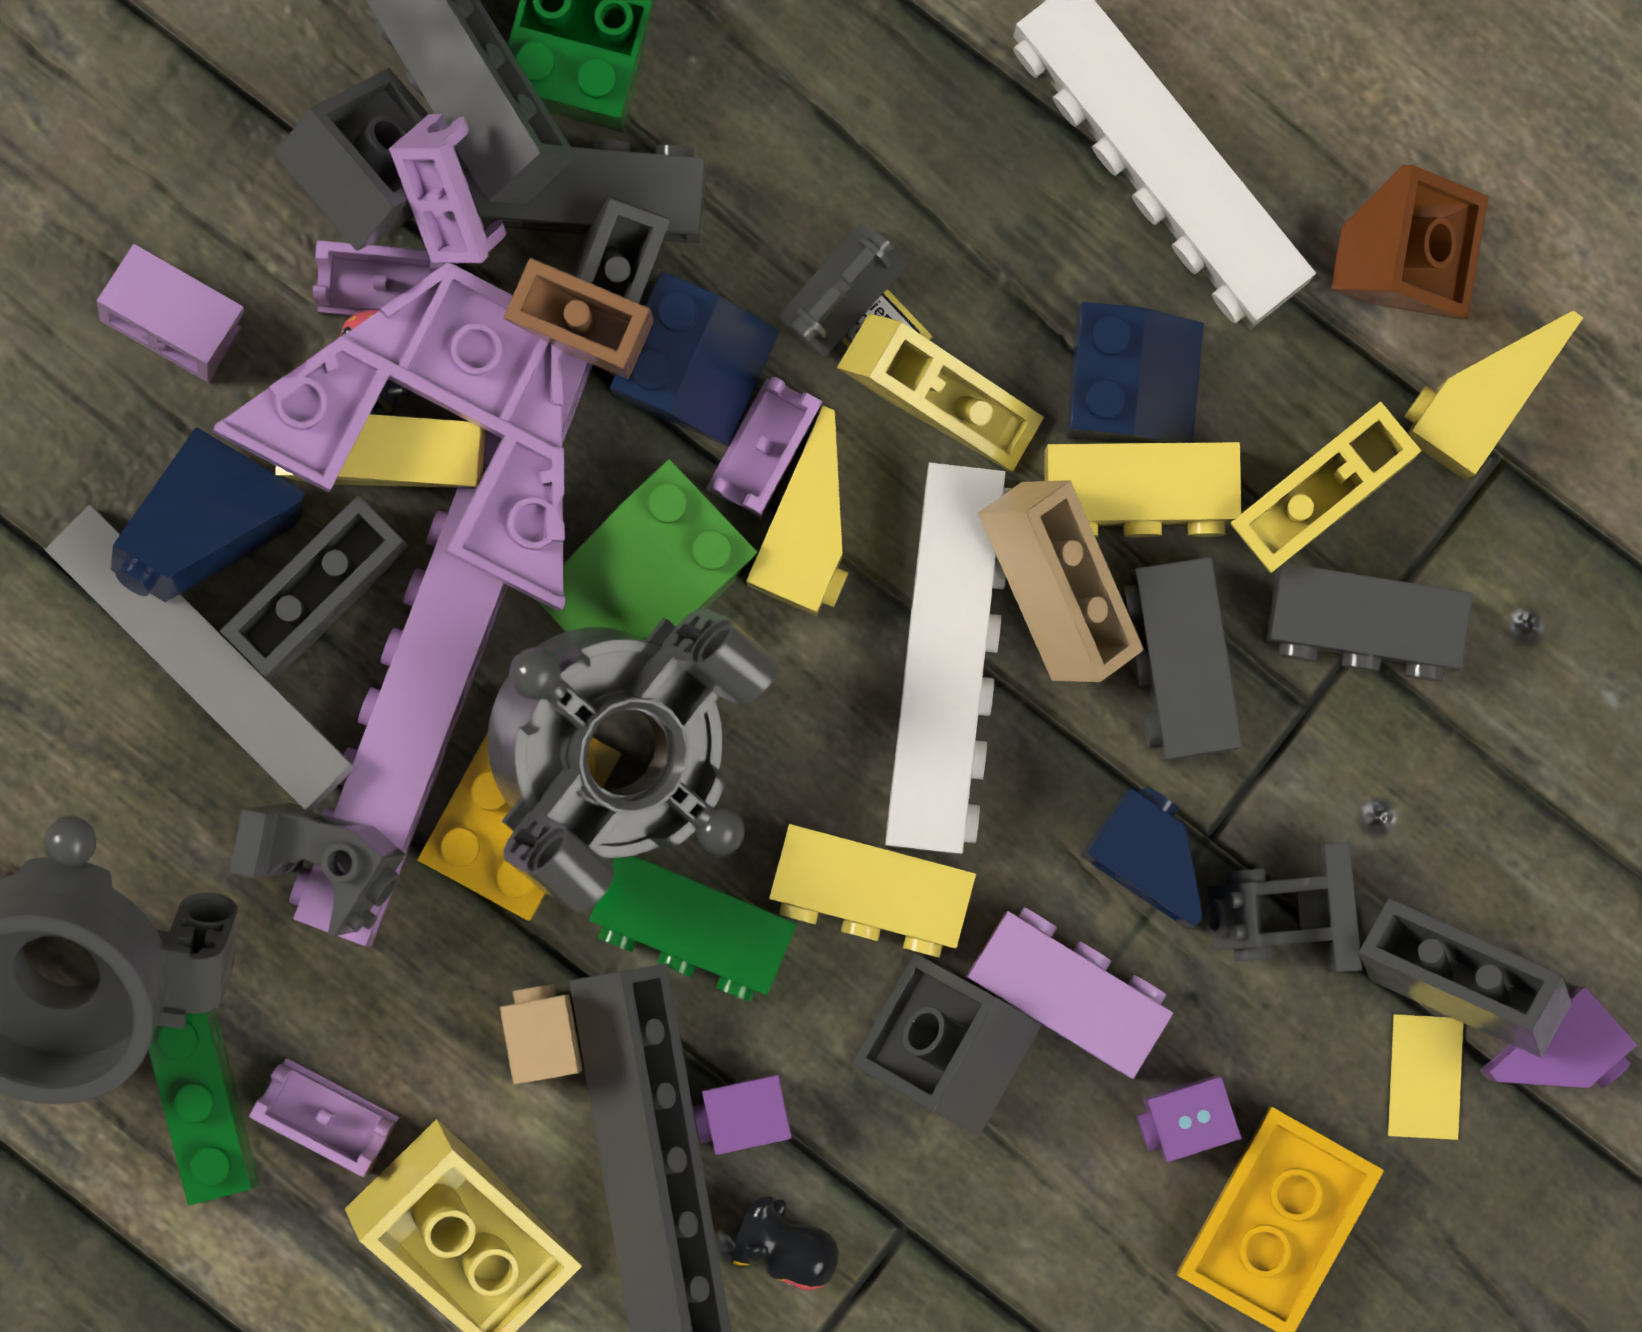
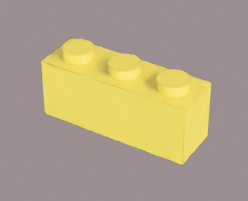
(1152, 484)
(871, 890)

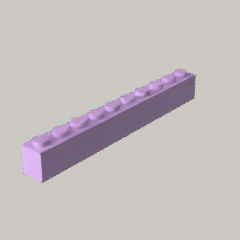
(422, 691)

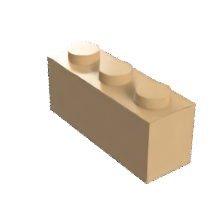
(1061, 581)

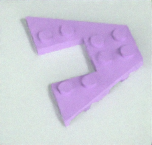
(460, 353)

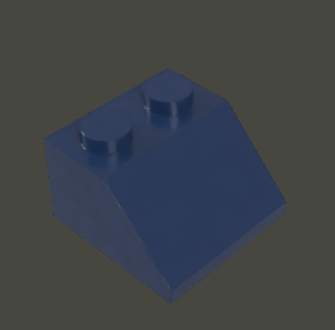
(697, 360)
(1133, 375)
(1148, 854)

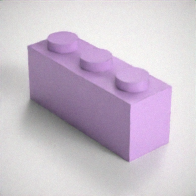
(1071, 991)

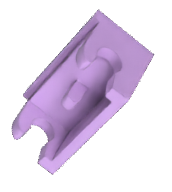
(441, 193)
(365, 278)
(170, 313)
(765, 447)
(325, 1117)

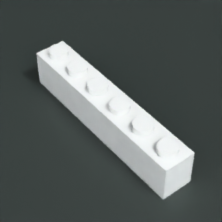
(1163, 156)
(946, 664)

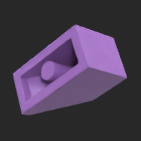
(1583, 1050)

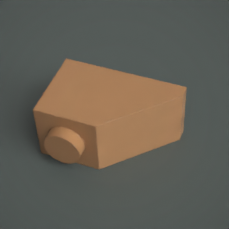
(580, 318)

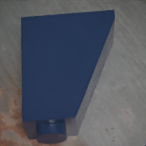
(202, 518)

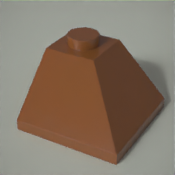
(1413, 245)

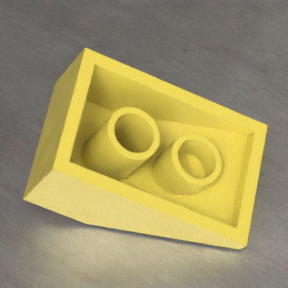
(460, 1235)

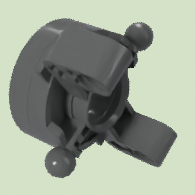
(544, 733)
(91, 1037)

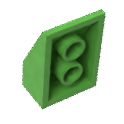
(652, 560)

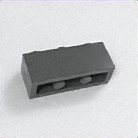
(315, 589)
(1368, 621)
(1183, 660)
(1465, 977)

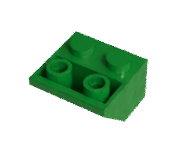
(583, 55)

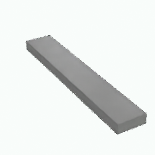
(206, 667)

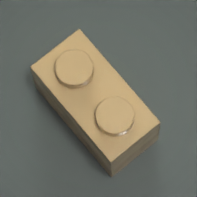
(541, 1035)

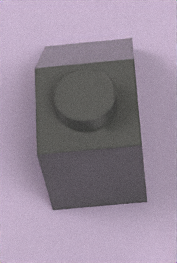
(620, 249)

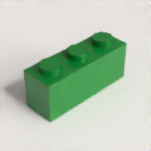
(692, 927)
(202, 1109)

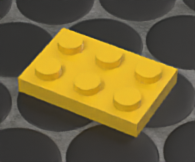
(472, 838)
(1280, 1222)

